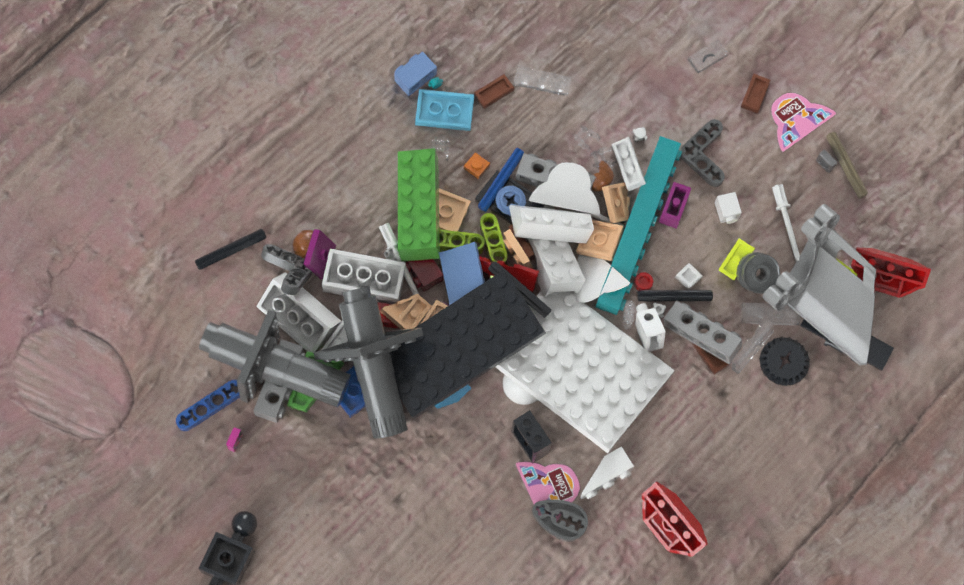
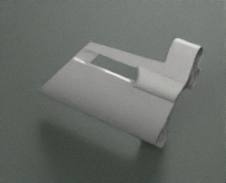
(827, 291)

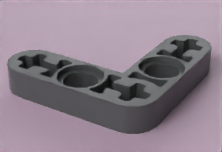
(698, 155)
(294, 264)

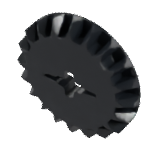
(771, 362)

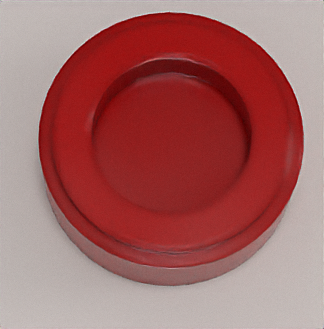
(643, 281)

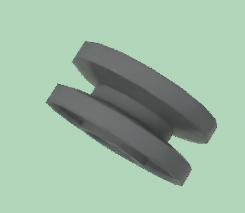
(747, 272)

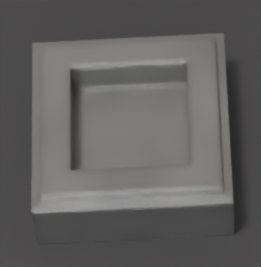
(826, 161)

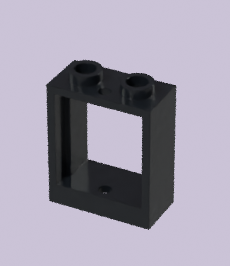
(528, 430)

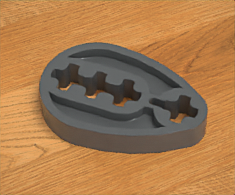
(559, 530)

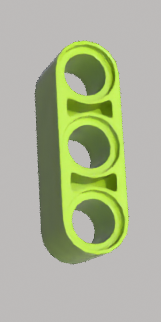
(493, 233)
(466, 238)

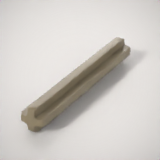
(847, 165)

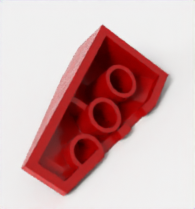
(523, 274)

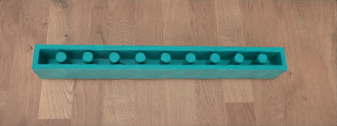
(640, 220)

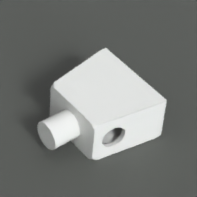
(649, 328)

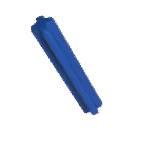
(501, 179)

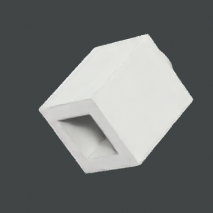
(728, 208)

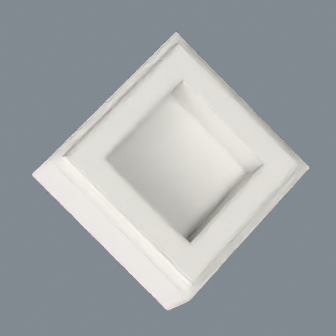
(688, 276)

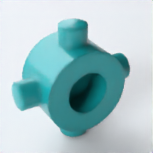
(435, 83)

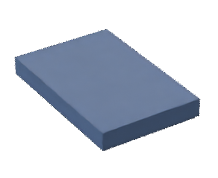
(461, 270)

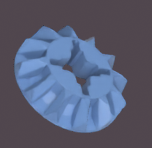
(508, 192)

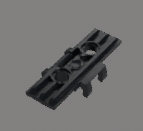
(878, 352)

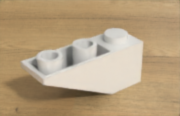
(612, 467)

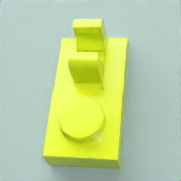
(730, 264)

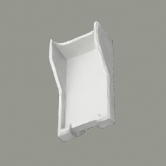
(556, 267)

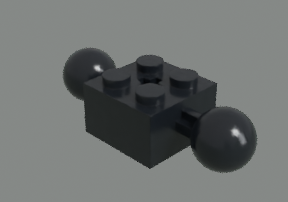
(222, 547)

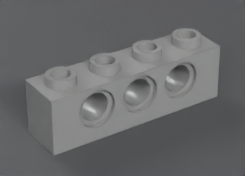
(530, 162)
(725, 351)
(276, 410)

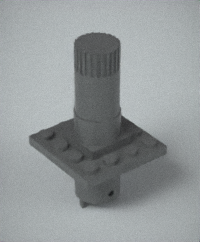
(370, 351)
(264, 359)

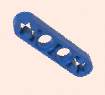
(208, 403)

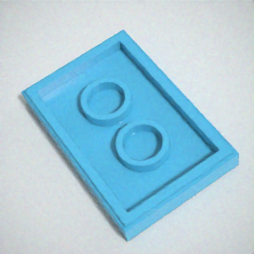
(444, 110)

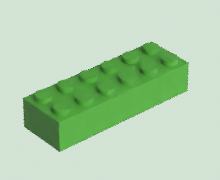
(418, 205)

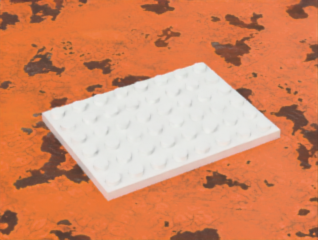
(587, 370)

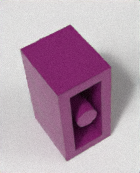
(675, 205)

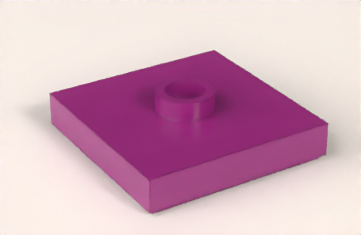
(318, 253)

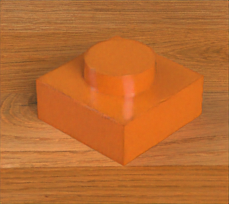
(476, 165)

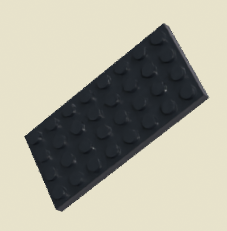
(464, 343)

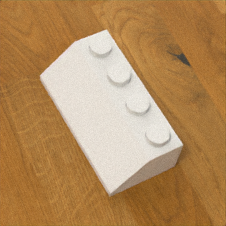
(551, 224)
(352, 270)
(299, 315)

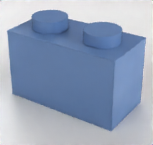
(415, 73)

